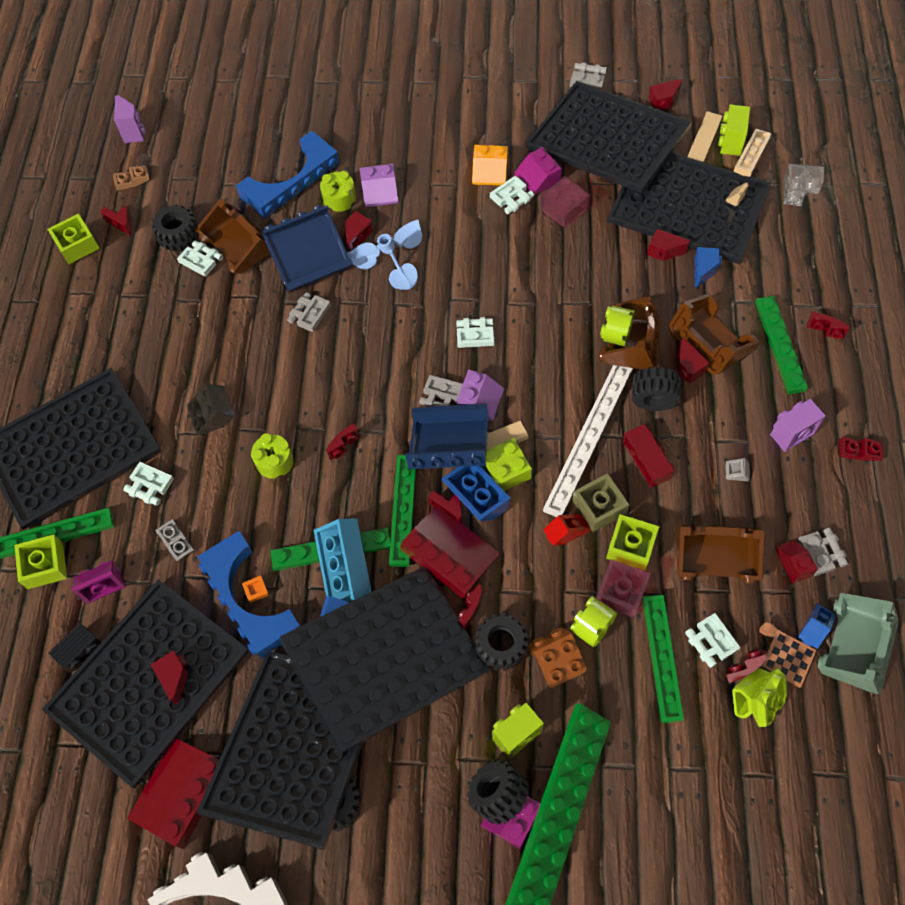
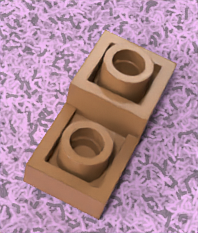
(135, 177)

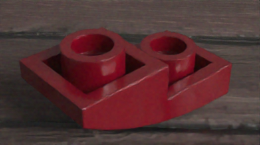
(832, 326)
(337, 446)
(861, 450)
(473, 601)
(753, 661)

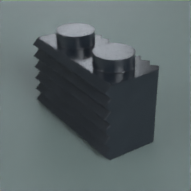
(74, 648)

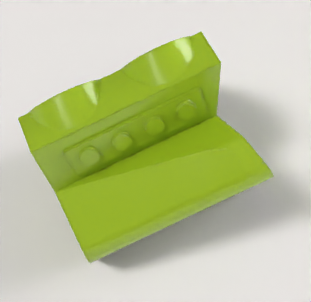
(761, 695)

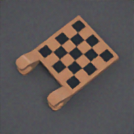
(787, 655)

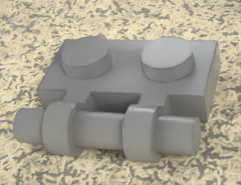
(588, 78)
(312, 314)
(441, 389)
(819, 553)

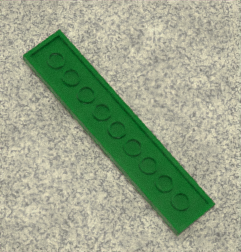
(559, 809)

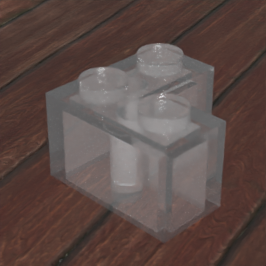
(801, 180)

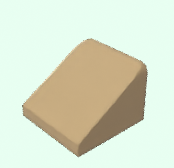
(737, 194)

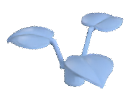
(403, 277)

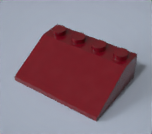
(449, 551)
(174, 794)

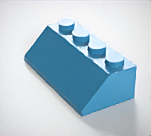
(342, 560)

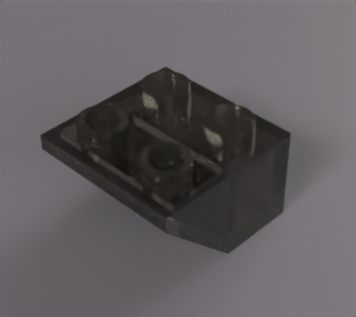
(210, 409)

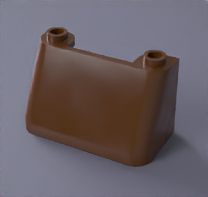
(233, 236)
(709, 335)
(643, 341)
(719, 552)

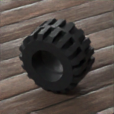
(170, 218)
(656, 389)
(505, 625)
(497, 792)
(350, 808)

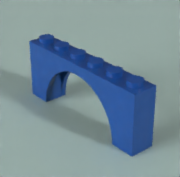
(269, 197)
(221, 565)

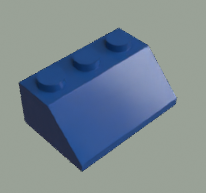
(478, 492)

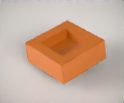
(255, 589)

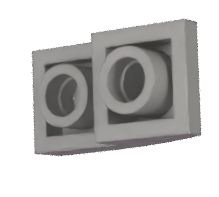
(174, 540)

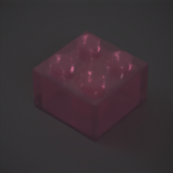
(565, 201)
(623, 588)

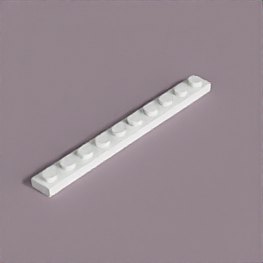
(587, 441)

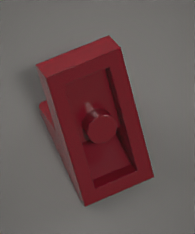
(119, 220)
(452, 507)

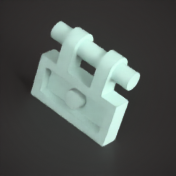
(508, 191)
(198, 262)
(475, 336)
(151, 478)
(717, 636)

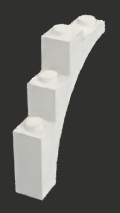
(206, 879)

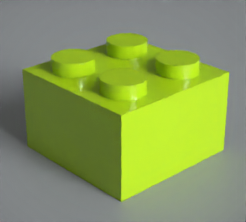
(734, 130)
(73, 238)
(507, 465)
(632, 542)
(40, 562)
(517, 730)

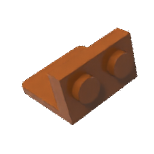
(558, 657)

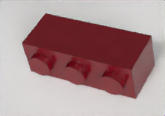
(648, 455)

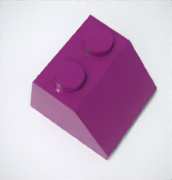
(538, 171)
(98, 582)
(517, 829)

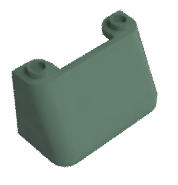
(861, 642)

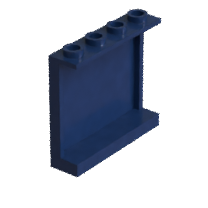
(306, 248)
(448, 436)

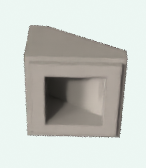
(738, 470)

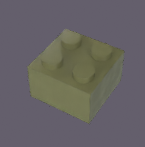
(600, 502)

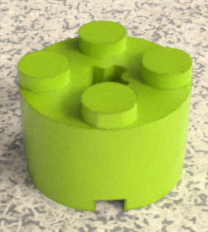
(338, 191)
(617, 326)
(272, 455)
(593, 622)

